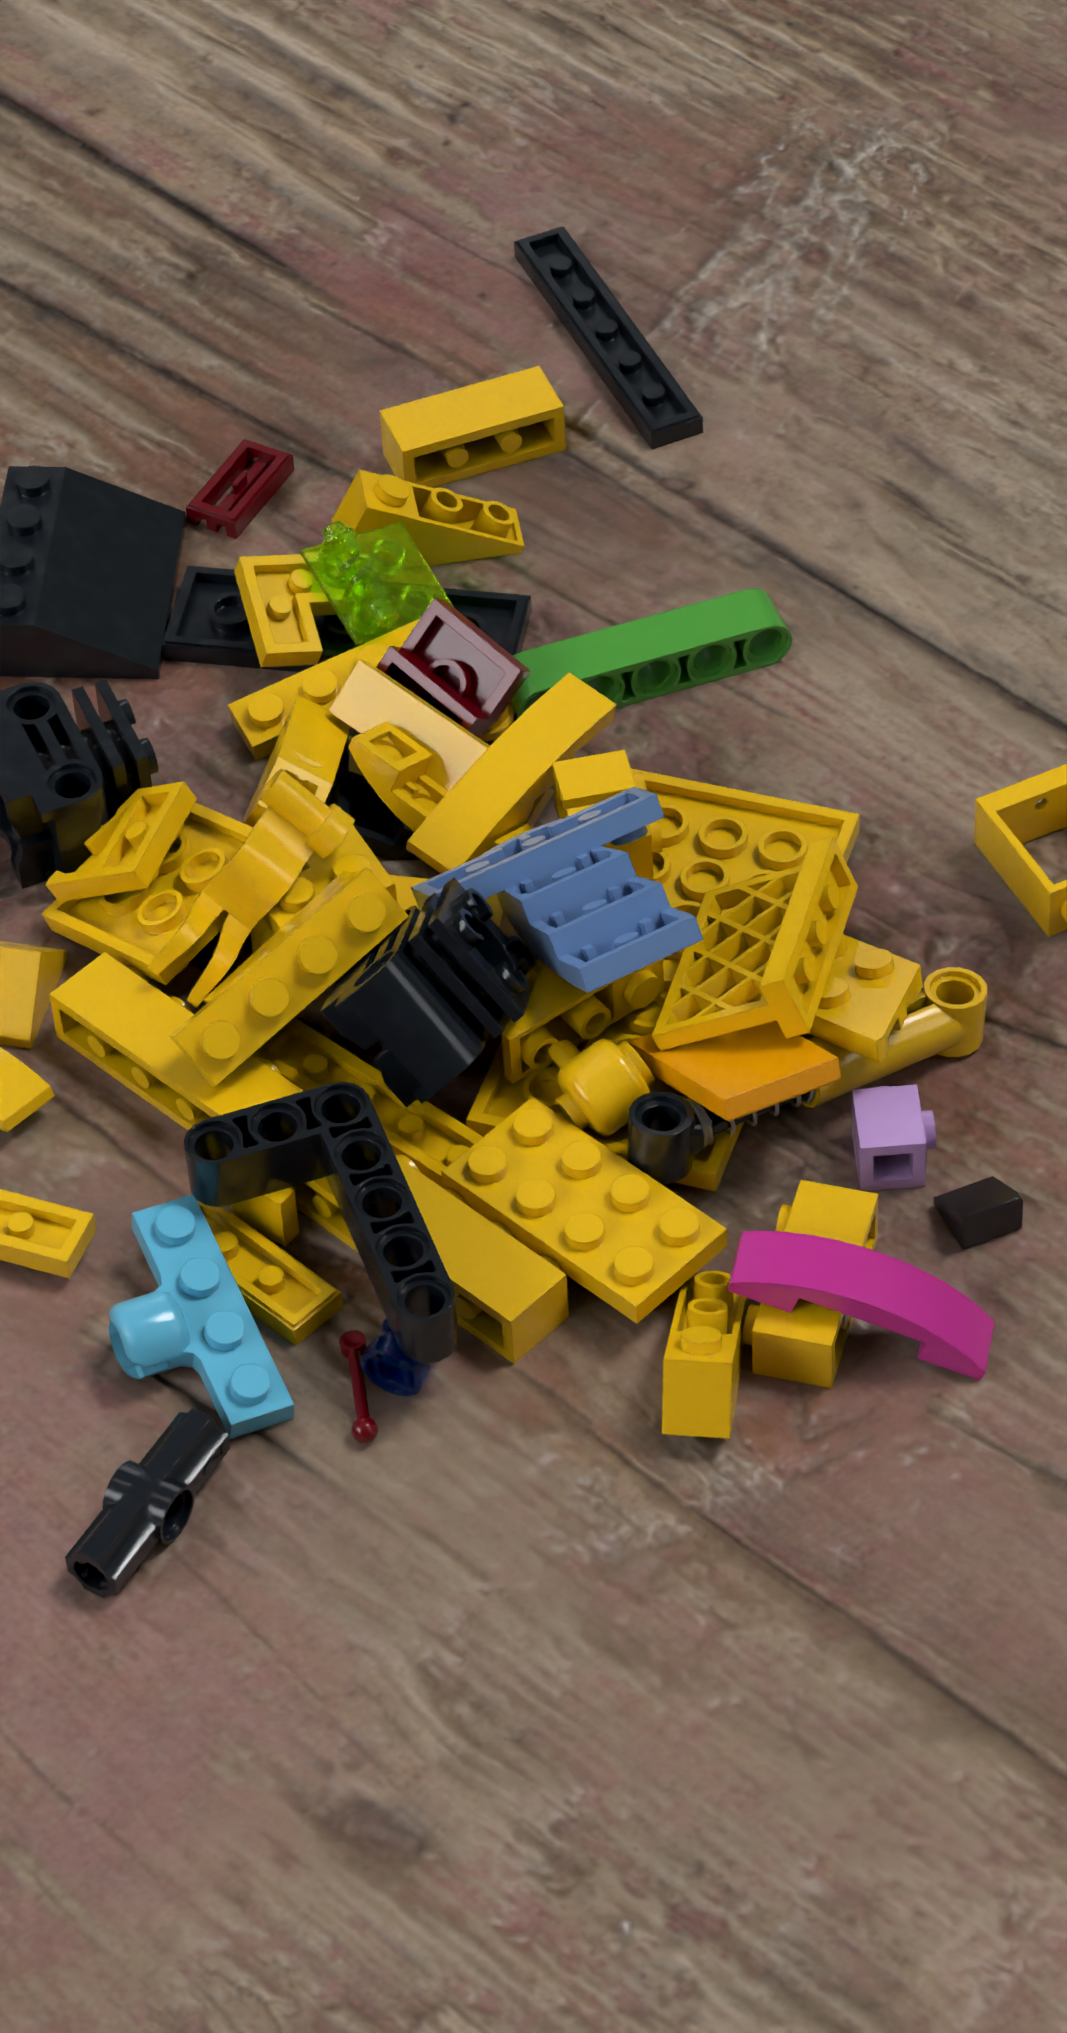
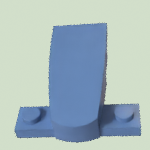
(581, 900)

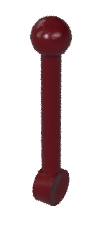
(353, 1347)

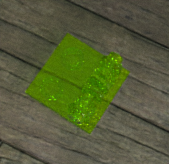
(373, 578)

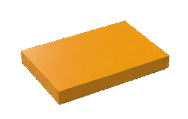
(741, 1068)

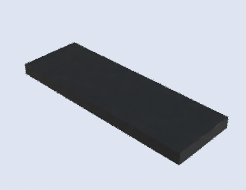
(214, 629)

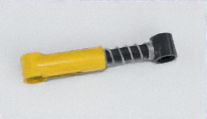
(942, 1021)

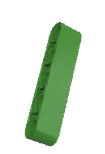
(663, 651)

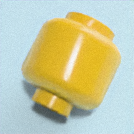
(602, 1086)

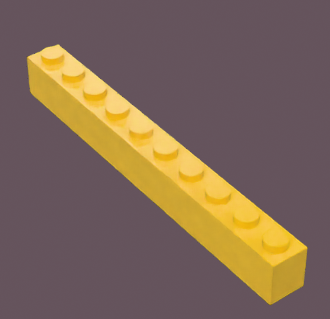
(124, 1027)

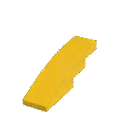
(510, 775)

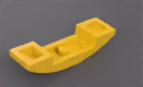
(397, 771)

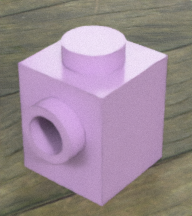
(891, 1137)

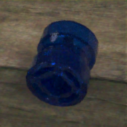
(390, 1368)

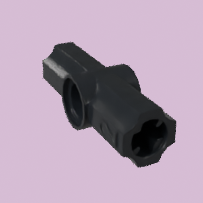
(147, 1502)

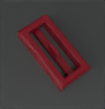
(249, 490)

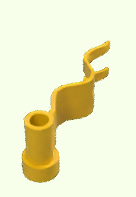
(257, 875)

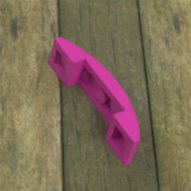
(867, 1286)

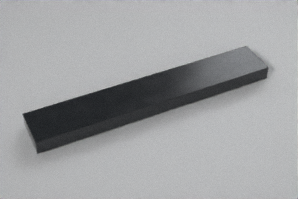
(608, 338)

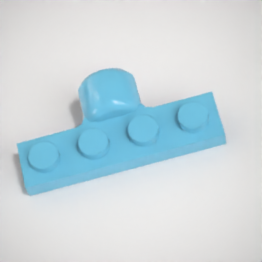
(197, 1321)

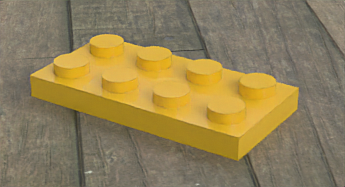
(585, 1209)

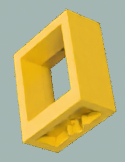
(1012, 818)

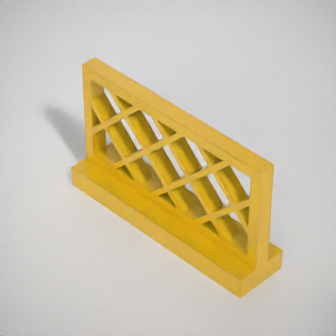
(796, 952)

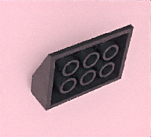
(84, 576)

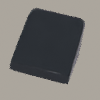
(980, 1211)

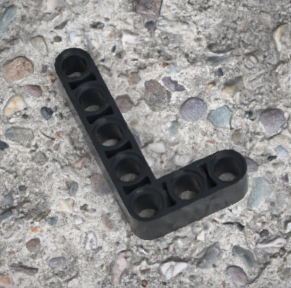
(337, 1137)

